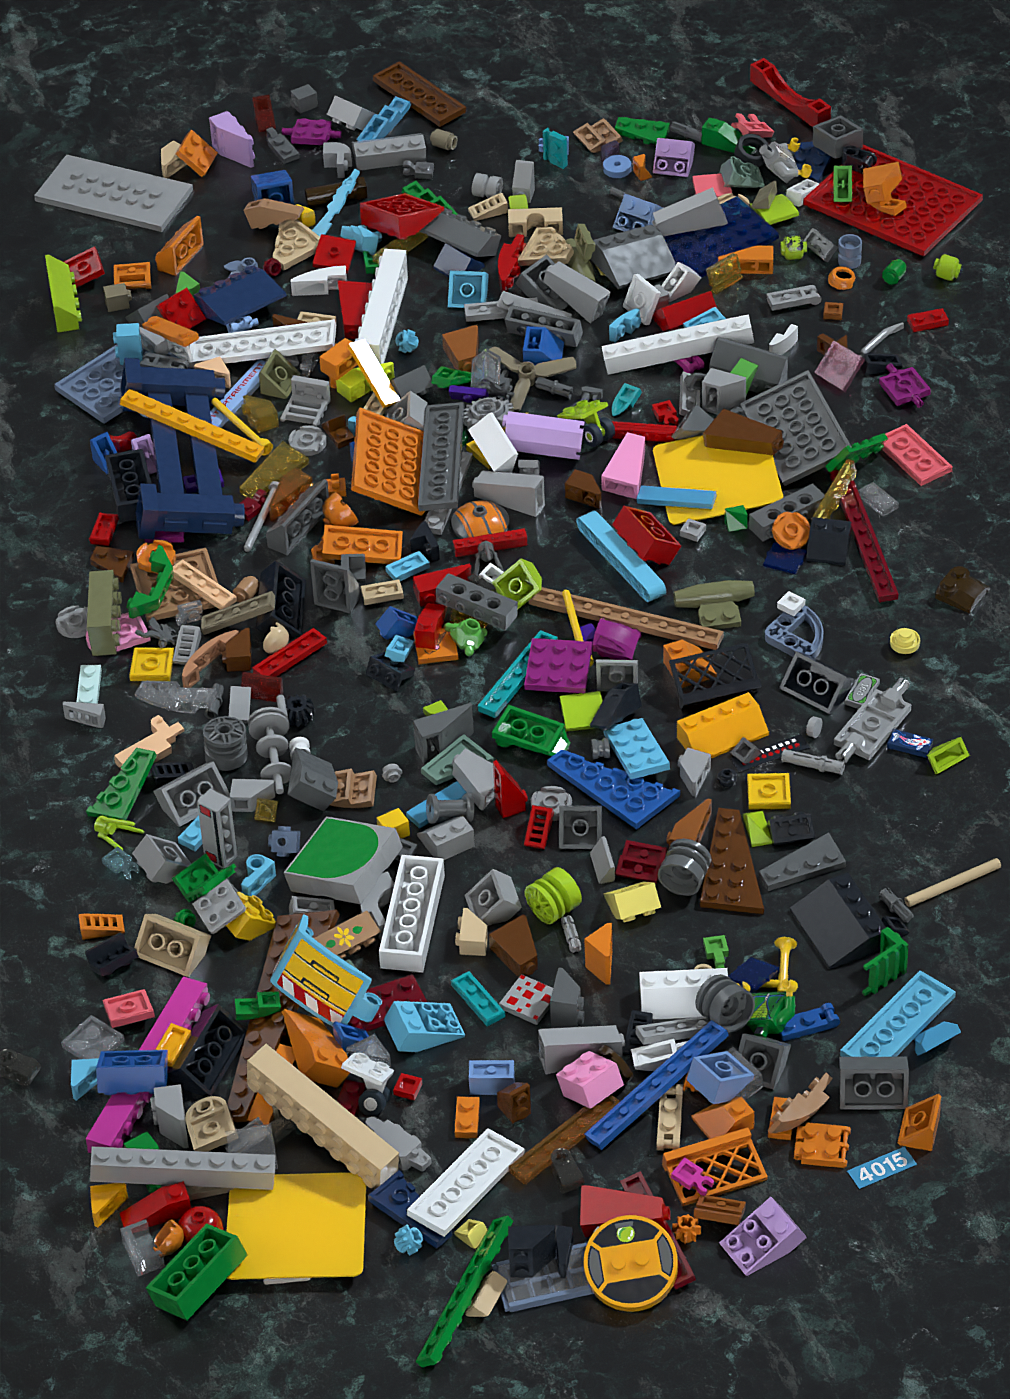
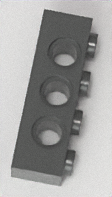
(565, 328)
(802, 501)
(476, 601)

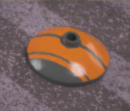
(479, 519)

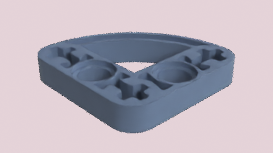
(785, 634)

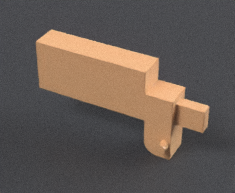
(158, 741)

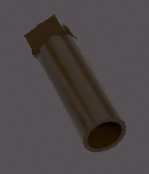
(325, 193)

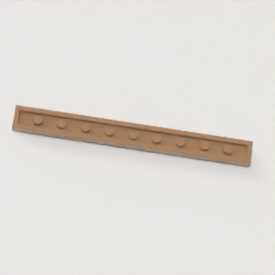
(632, 618)

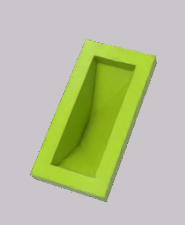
(947, 754)
(757, 828)

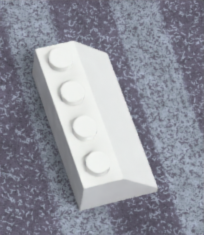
(673, 993)

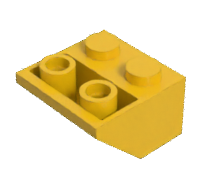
(254, 921)

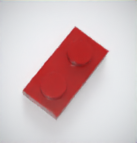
(927, 320)

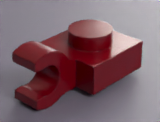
(254, 505)

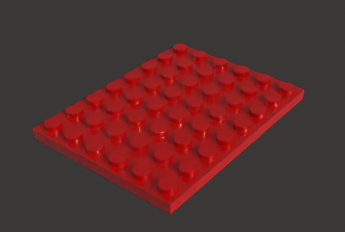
(930, 214)

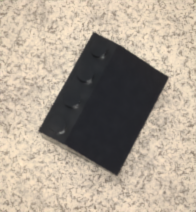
(839, 921)

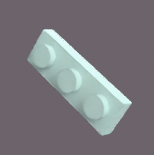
(89, 684)

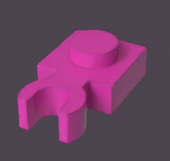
(689, 1175)

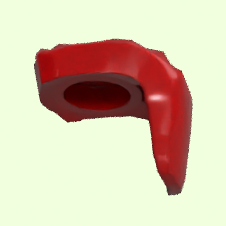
(123, 442)

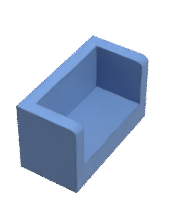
(490, 1076)

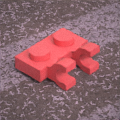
(753, 127)

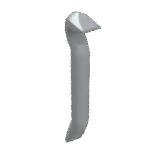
(876, 340)

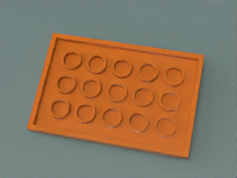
(387, 460)

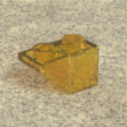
(260, 413)

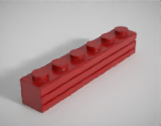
(651, 432)
(500, 541)

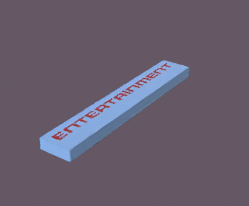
(234, 398)

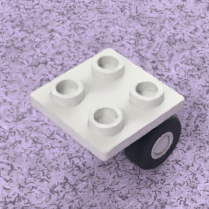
(375, 1076)

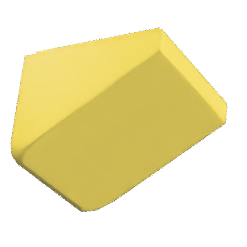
(471, 1232)

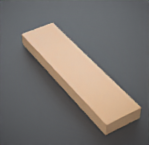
(203, 585)

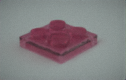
(839, 366)

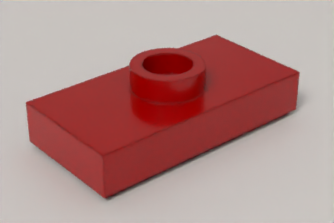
(104, 529)

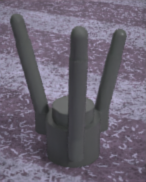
(486, 553)

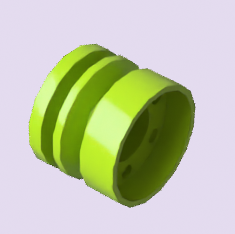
(553, 895)

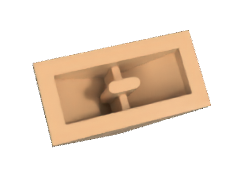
(219, 368)

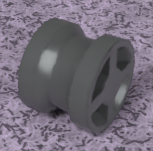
(600, 748)

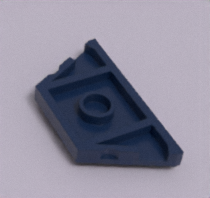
(815, 158)

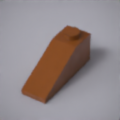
(693, 824)

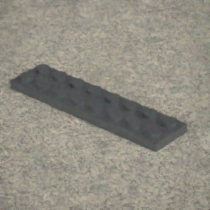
(441, 457)

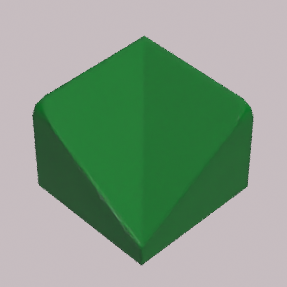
(736, 518)

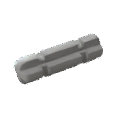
(571, 934)

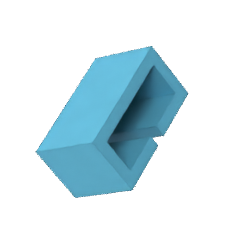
(128, 341)

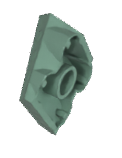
(741, 174)

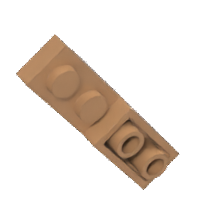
(801, 1107)

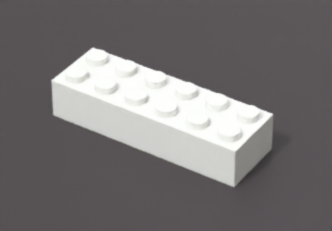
(411, 913)

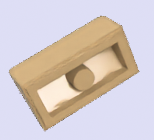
(486, 1295)

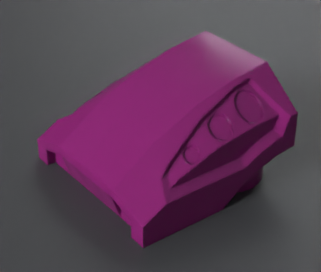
(615, 640)

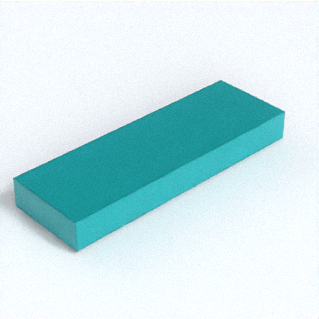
(478, 998)

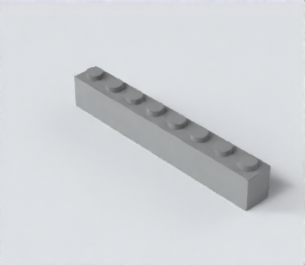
(175, 1166)

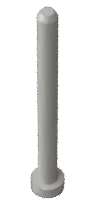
(261, 517)

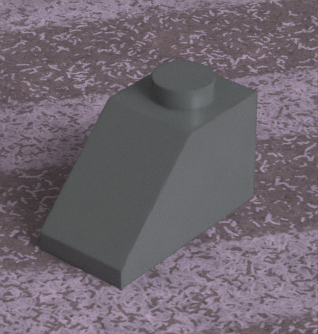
(693, 424)

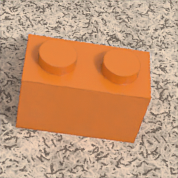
(682, 649)

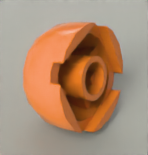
(337, 512)

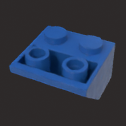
(541, 345)

